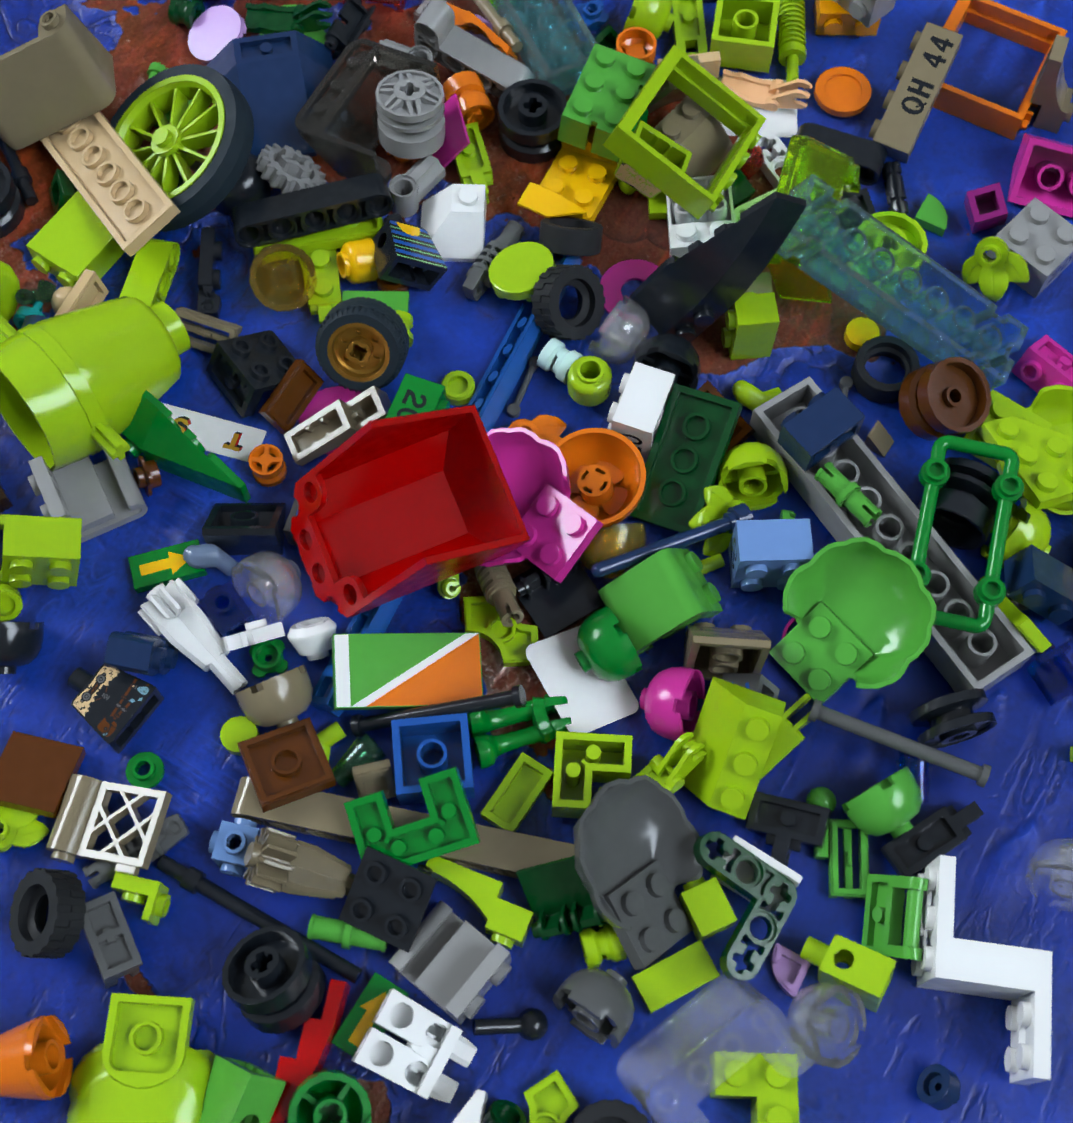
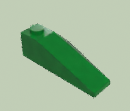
(160, 438)

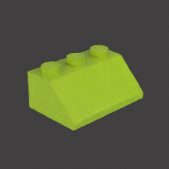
(738, 737)

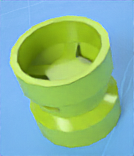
(601, 946)

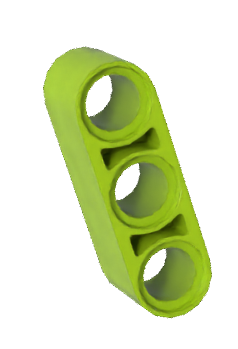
(152, 271)

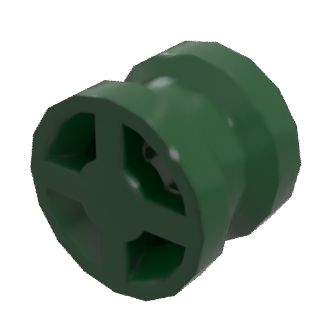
(185, 12)

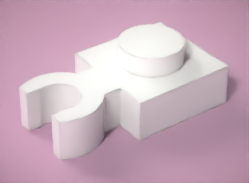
(255, 633)

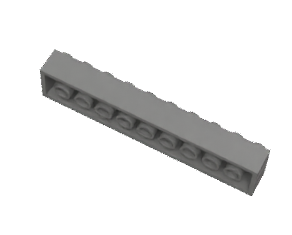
(960, 656)

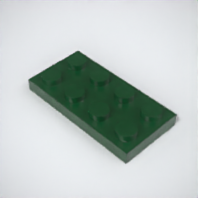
(686, 457)

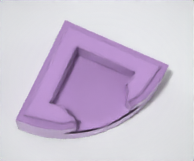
(788, 969)

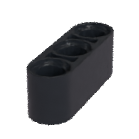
(866, 153)

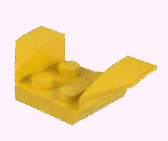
(573, 185)

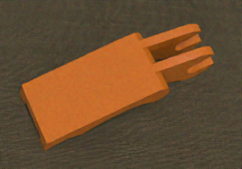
(470, 22)

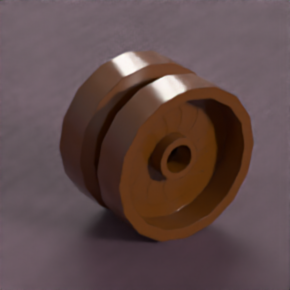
(945, 398)

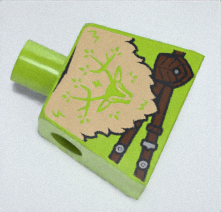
(631, 180)

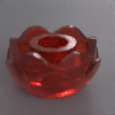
(754, 162)

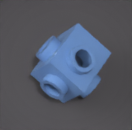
(222, 843)

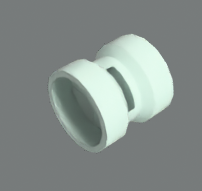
(557, 359)

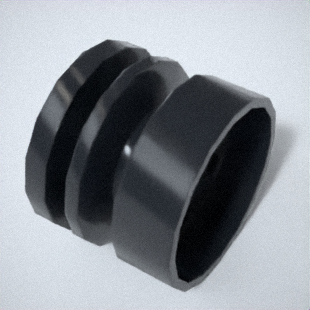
(965, 504)

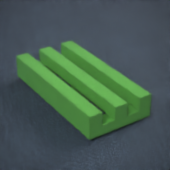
(833, 869)

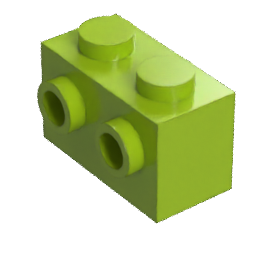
(751, 326)

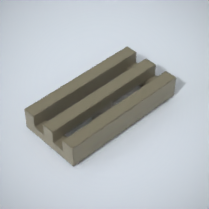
(231, 328)

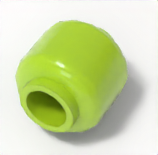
(589, 381)

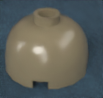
(277, 699)

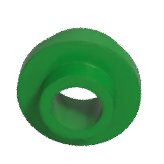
(152, 778)

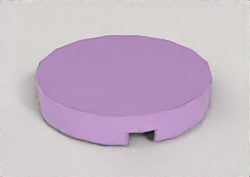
(214, 31)

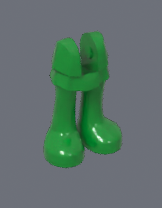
(490, 747)

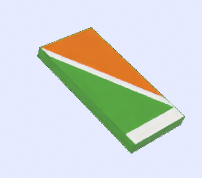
(404, 669)

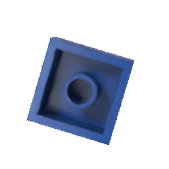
(427, 747)

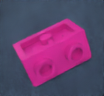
(1045, 365)

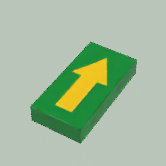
(162, 566)
(362, 1014)

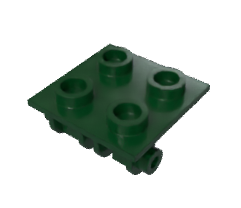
(558, 899)

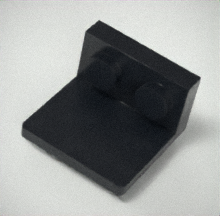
(248, 368)

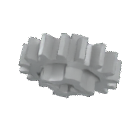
(288, 169)

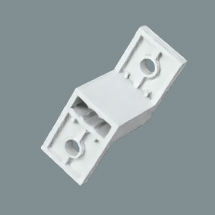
(990, 972)

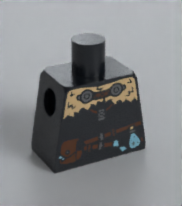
(113, 703)

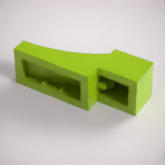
(504, 920)

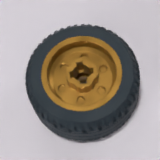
(362, 344)

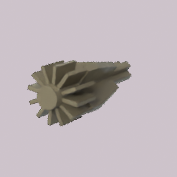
(295, 867)

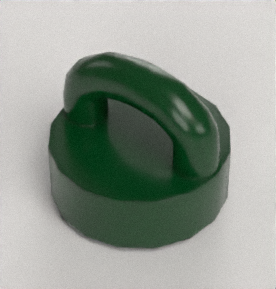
(504, 1112)

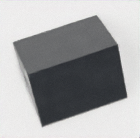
(246, 527)

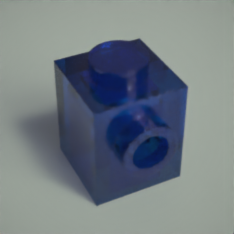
(226, 609)

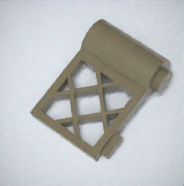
(86, 816)

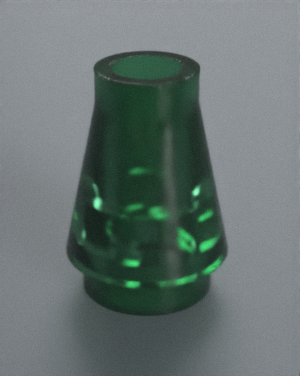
(360, 752)

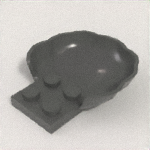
(631, 857)

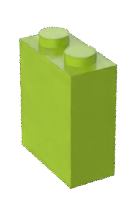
(74, 242)

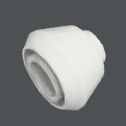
(313, 637)

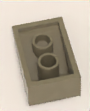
(724, 649)

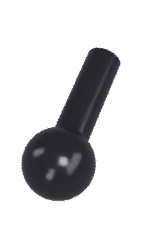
(530, 1024)

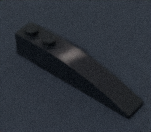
(704, 283)

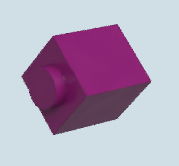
(985, 207)

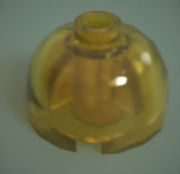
(282, 277)
(614, 542)

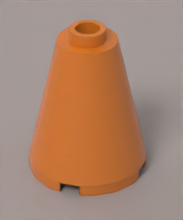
(35, 1060)

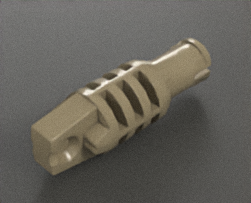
(499, 592)

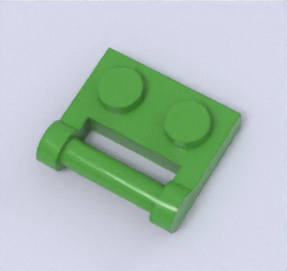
(885, 913)

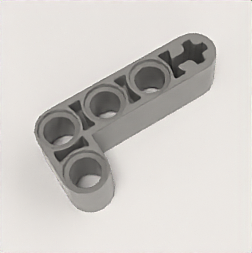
(465, 52)

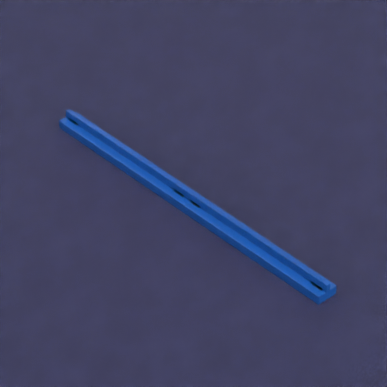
(490, 401)

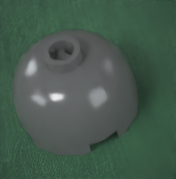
(598, 1003)

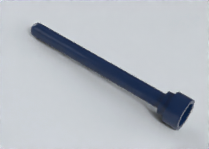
(680, 540)

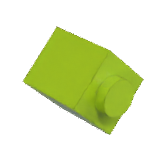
(706, 908)

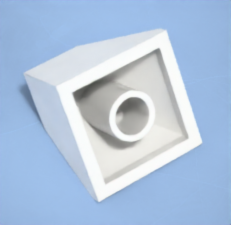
(456, 221)

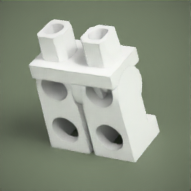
(427, 1050)

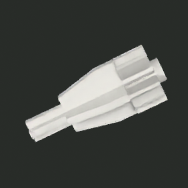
(175, 614)

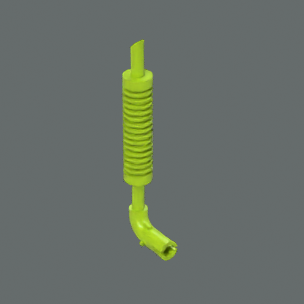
(791, 36)

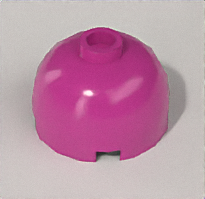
(673, 701)

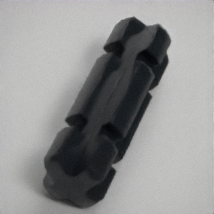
(895, 187)

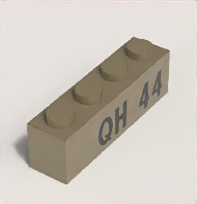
(917, 90)

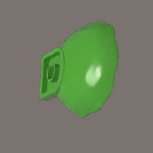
(856, 618)

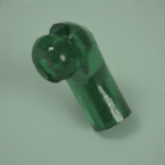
(30, 295)

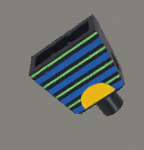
(407, 254)

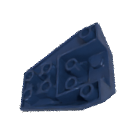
(276, 79)

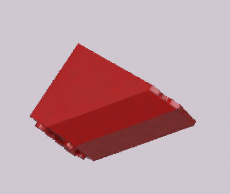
(404, 509)

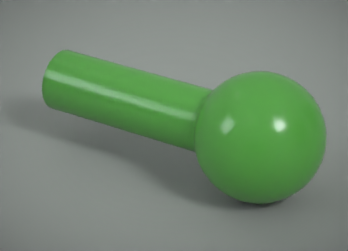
(825, 798)

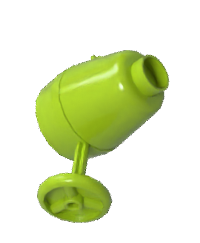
(82, 374)

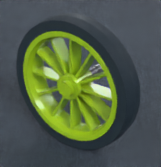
(176, 144)

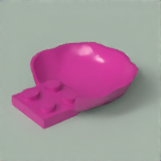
(542, 493)

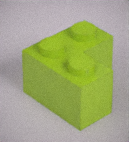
(584, 760)
(770, 1095)

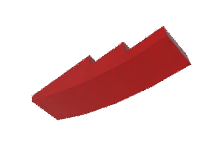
(313, 1047)

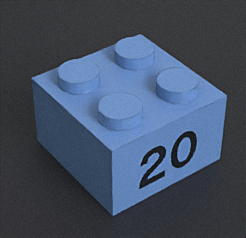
(768, 552)

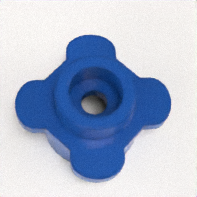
(593, 14)

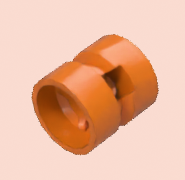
(637, 43)
(471, 97)

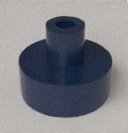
(938, 1087)

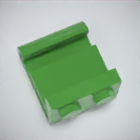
(661, 597)

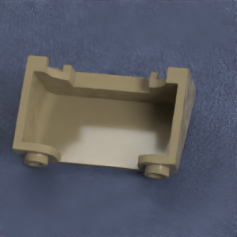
(53, 80)

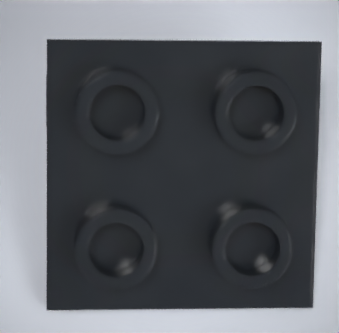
(557, 604)
(388, 898)

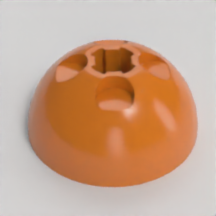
(605, 460)

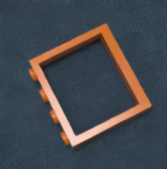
(1012, 26)

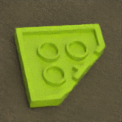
(1043, 457)

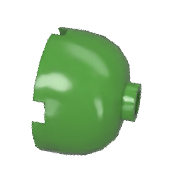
(886, 805)

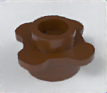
(147, 475)

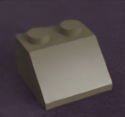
(698, 133)

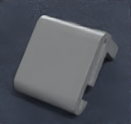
(98, 493)
(452, 963)

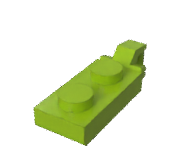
(473, 161)
(328, 286)

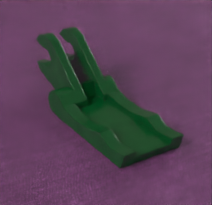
(273, 19)

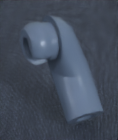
(209, 556)

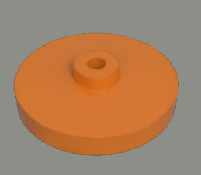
(842, 91)

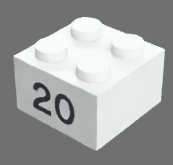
(641, 405)

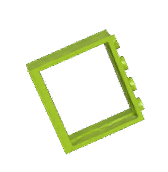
(717, 101)

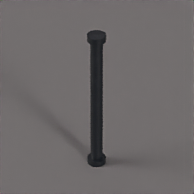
(515, 697)

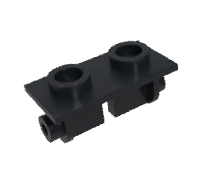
(356, 22)

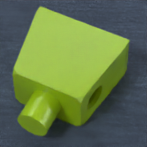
(867, 972)

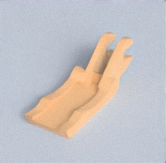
(767, 93)

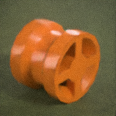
(261, 459)

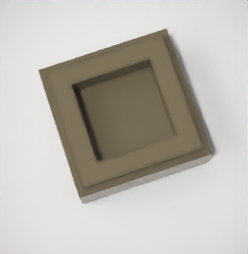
(375, 778)

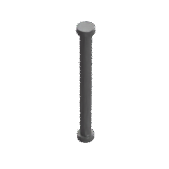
(900, 743)

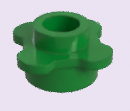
(261, 651)

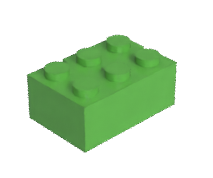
(602, 97)

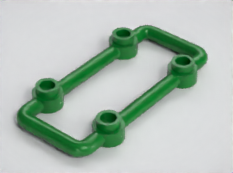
(1005, 490)

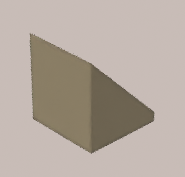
(879, 439)

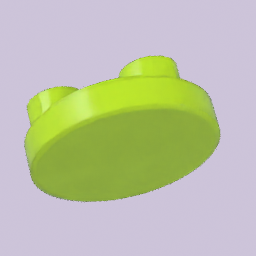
(518, 269)

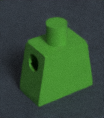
(240, 1093)

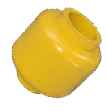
(357, 261)

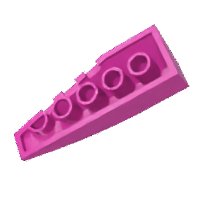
(1044, 172)

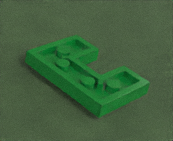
(444, 831)

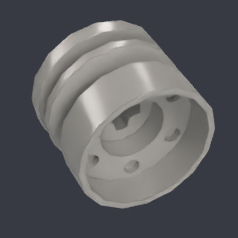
(410, 114)

